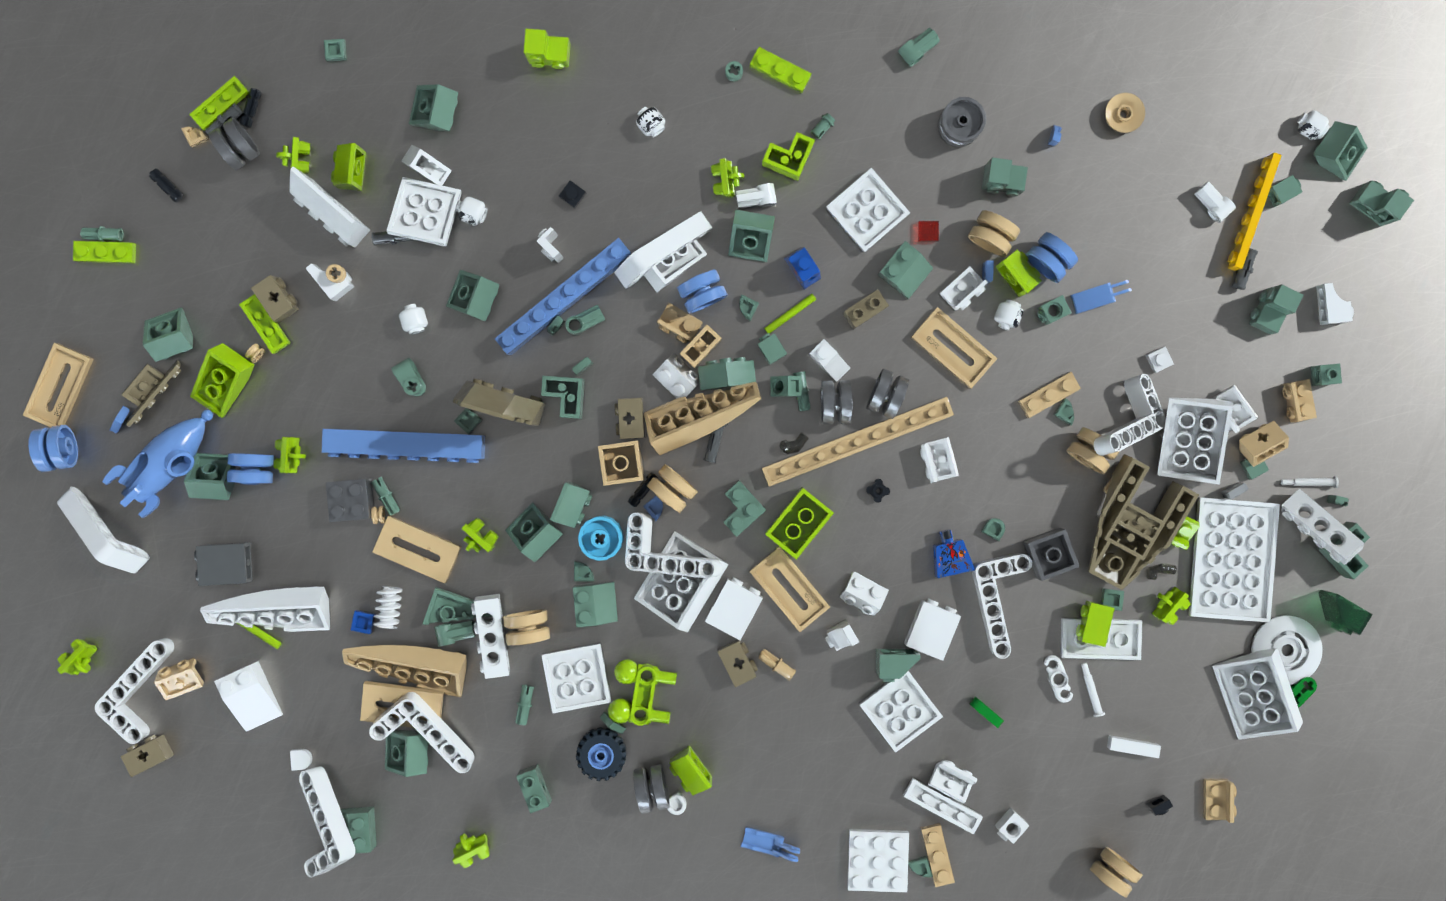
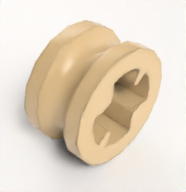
(341, 278)
(254, 353)
(378, 514)

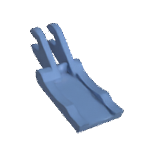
(1096, 297)
(768, 843)

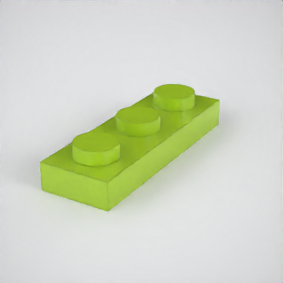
(780, 69)
(219, 102)
(104, 252)
(265, 326)

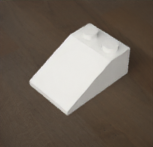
(674, 266)
(249, 696)

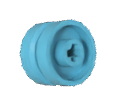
(589, 540)

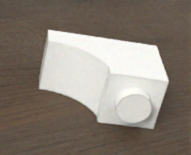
(426, 165)
(333, 290)
(1331, 307)
(829, 360)
(841, 636)

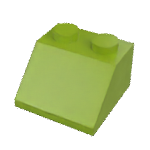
(349, 167)
(1019, 273)
(691, 771)

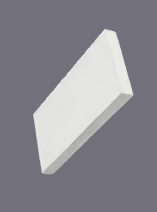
(1122, 643)

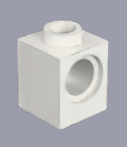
(1008, 818)

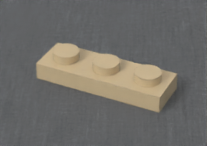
(1049, 394)
(937, 855)

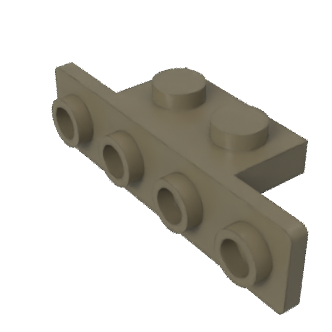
(145, 388)

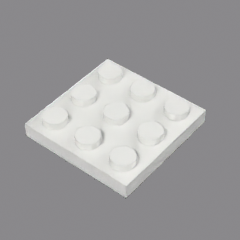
(867, 210)
(424, 211)
(576, 678)
(900, 711)
(878, 860)

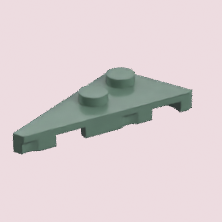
(449, 606)

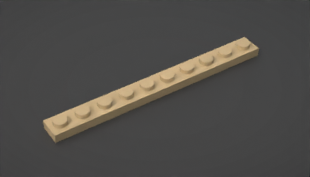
(857, 441)

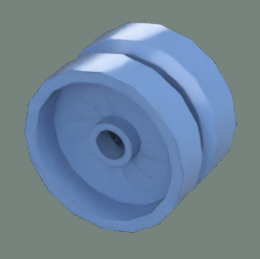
(1052, 257)
(701, 290)
(53, 448)
(250, 468)

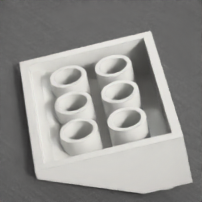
(326, 208)
(1195, 439)
(675, 596)
(1258, 695)

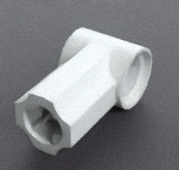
(760, 196)
(1218, 206)

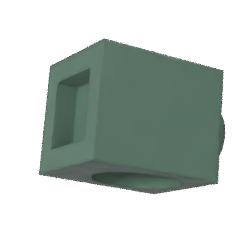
(1284, 190)
(1061, 307)
(771, 348)
(1326, 374)
(786, 386)

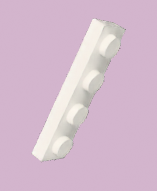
(943, 806)

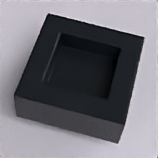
(572, 194)
(1159, 805)

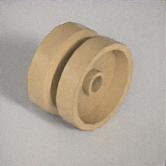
(994, 233)
(1086, 453)
(672, 488)
(525, 627)
(1114, 873)

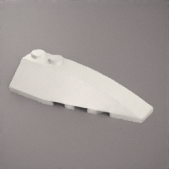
(285, 608)

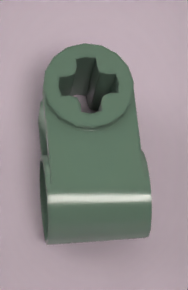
(407, 375)

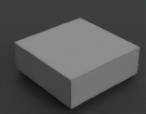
(1235, 490)

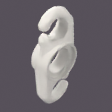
(1057, 688)

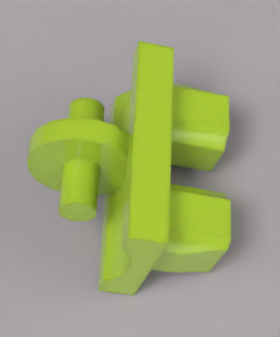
(298, 147)
(729, 177)
(290, 455)
(486, 541)
(1170, 604)
(78, 660)
(469, 847)

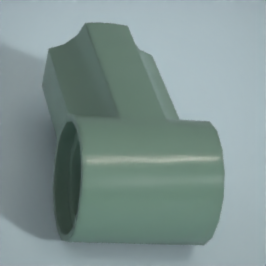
(915, 49)
(586, 319)
(449, 633)

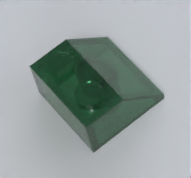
(1343, 613)

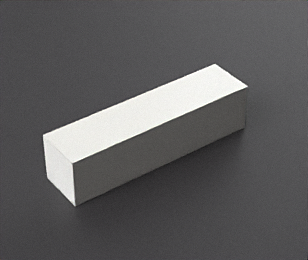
(1133, 746)

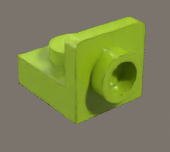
(1185, 533)

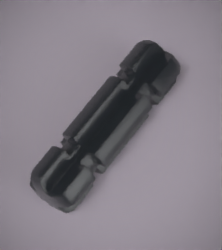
(250, 107)
(166, 185)
(641, 491)

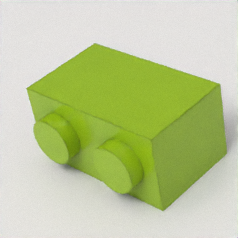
(1095, 623)

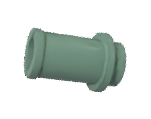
(823, 125)

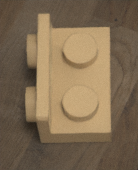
(679, 323)
(1299, 400)
(178, 679)
(1219, 800)

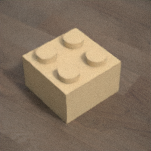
(621, 463)

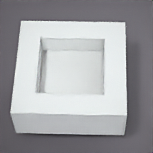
(1159, 359)

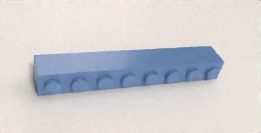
(563, 297)
(403, 444)

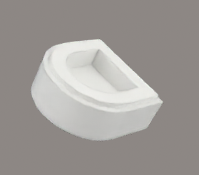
(300, 759)
(677, 803)

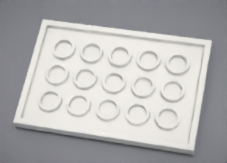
(1234, 559)

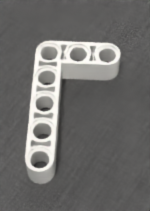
(661, 248)
(1148, 416)
(97, 535)
(664, 561)
(993, 598)
(129, 687)
(425, 728)
(328, 821)

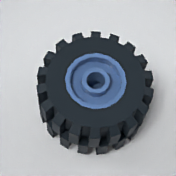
(601, 754)

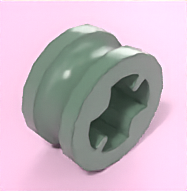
(736, 65)

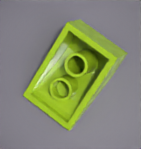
(221, 379)

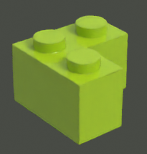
(546, 49)
(791, 161)

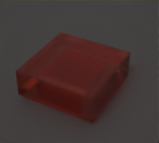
(928, 231)

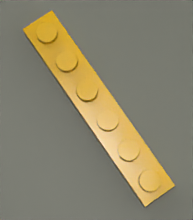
(1251, 218)

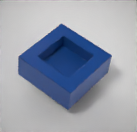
(362, 622)

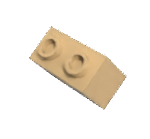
(700, 346)
(1263, 443)

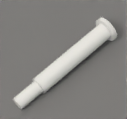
(1312, 482)
(1092, 691)

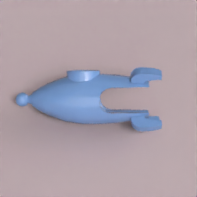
(160, 462)

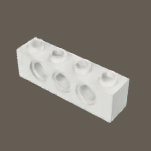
(1301, 502)
(492, 605)

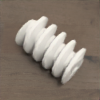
(388, 607)

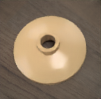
(1131, 106)

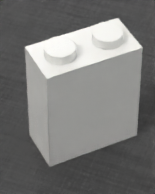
(734, 608)
(932, 629)

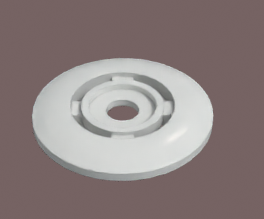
(1282, 631)

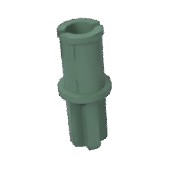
(102, 233)
(803, 401)
(385, 496)
(524, 705)

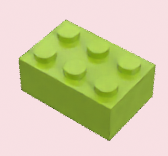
(799, 523)

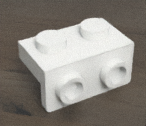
(545, 239)
(963, 288)
(677, 377)
(1242, 412)
(939, 460)
(864, 594)
(952, 780)

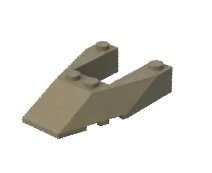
(502, 404)
(1127, 534)

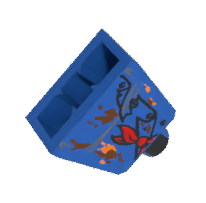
(803, 267)
(951, 556)

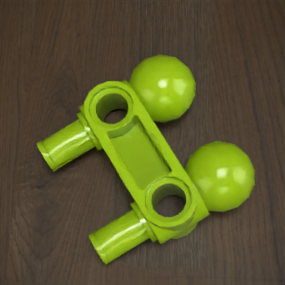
(643, 693)

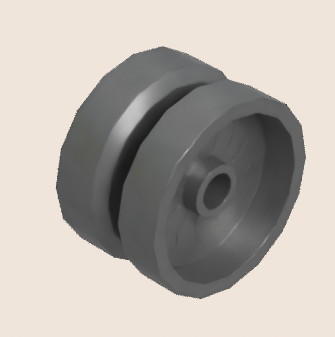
(960, 110)
(234, 143)
(889, 394)
(836, 402)
(651, 788)

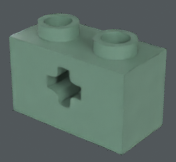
(534, 788)

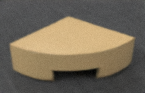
(194, 136)

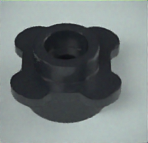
(878, 485)

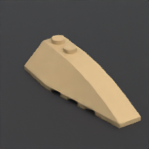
(695, 417)
(418, 665)

